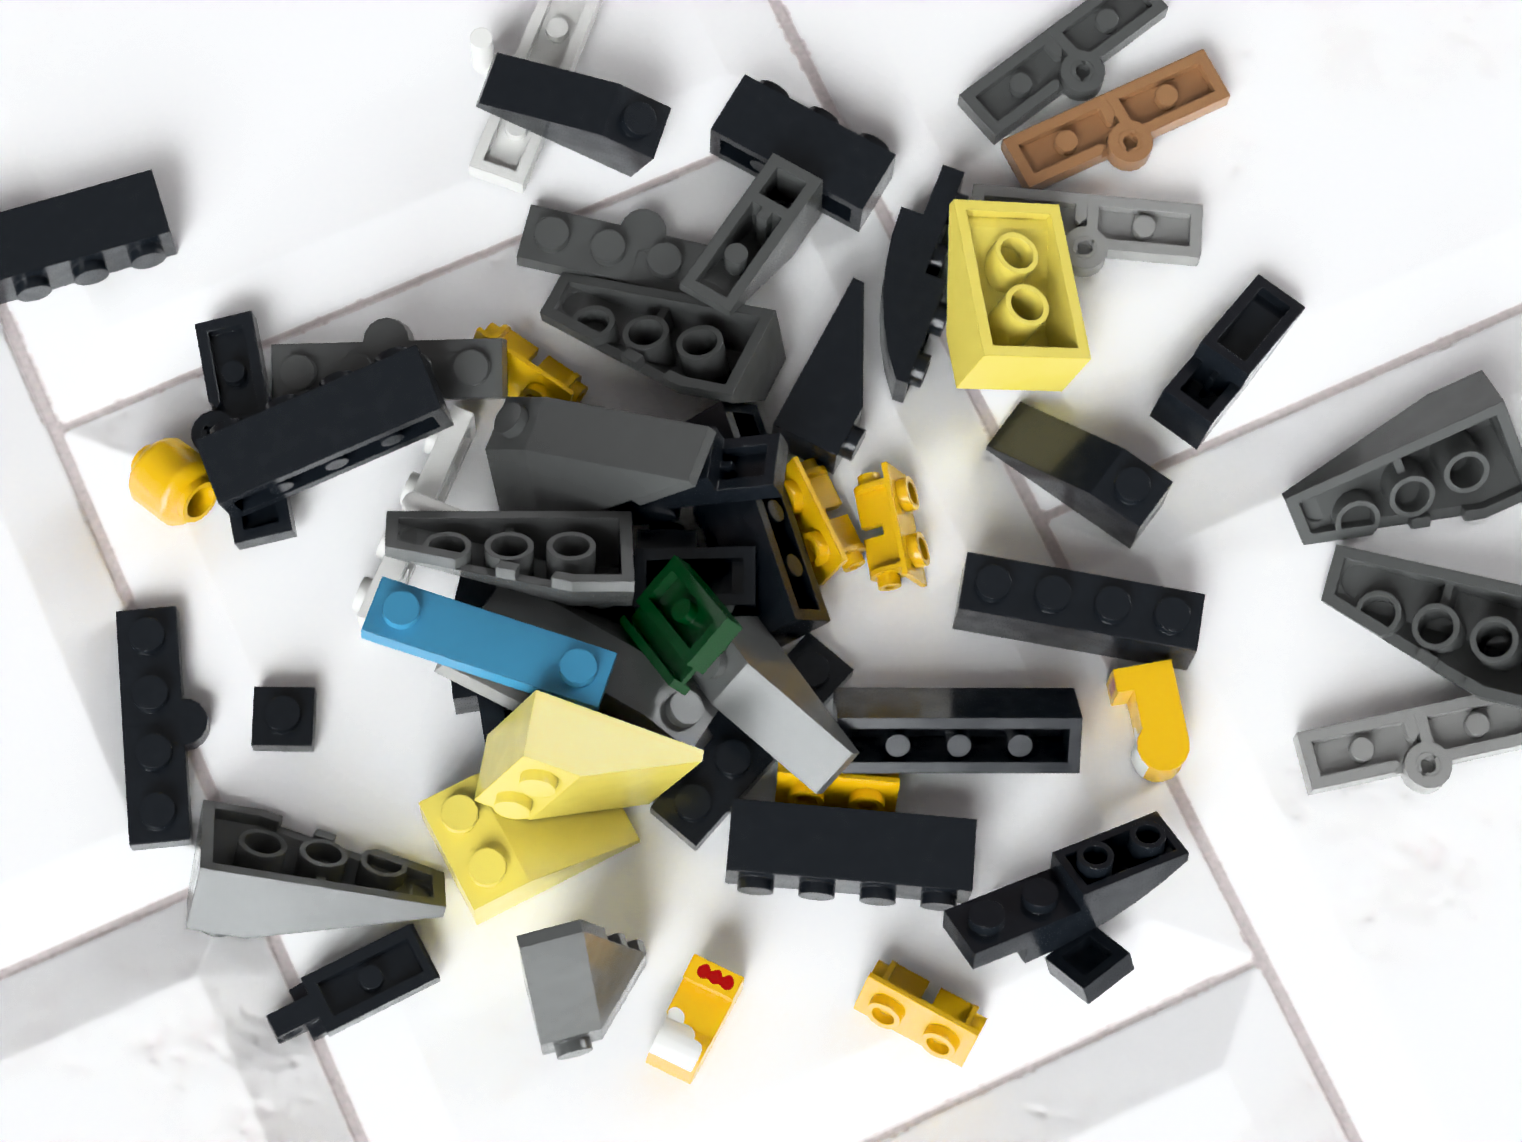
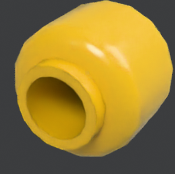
(171, 482)

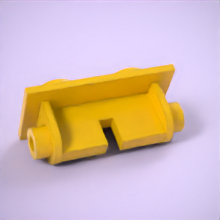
(527, 379)
(890, 505)
(828, 541)
(848, 790)
(895, 1002)

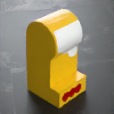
(1155, 717)
(695, 1018)

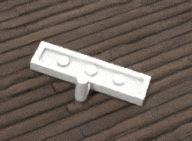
(553, 38)
(423, 493)

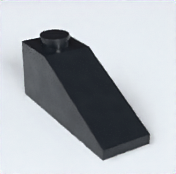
(576, 111)
(827, 399)
(1082, 471)

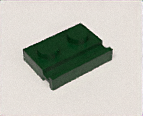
(680, 624)

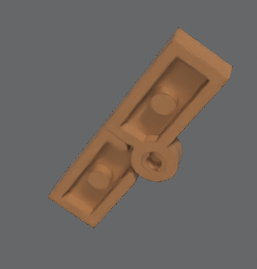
(1116, 124)

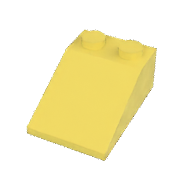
(1012, 298)
(575, 760)
(512, 860)

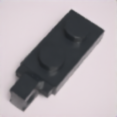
(356, 987)

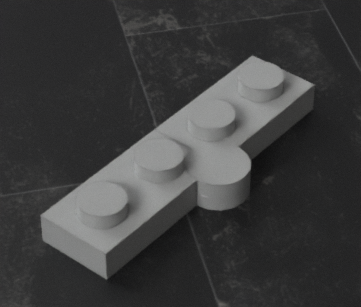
(1115, 226)
(1407, 743)

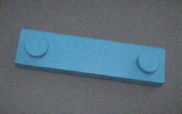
(487, 644)

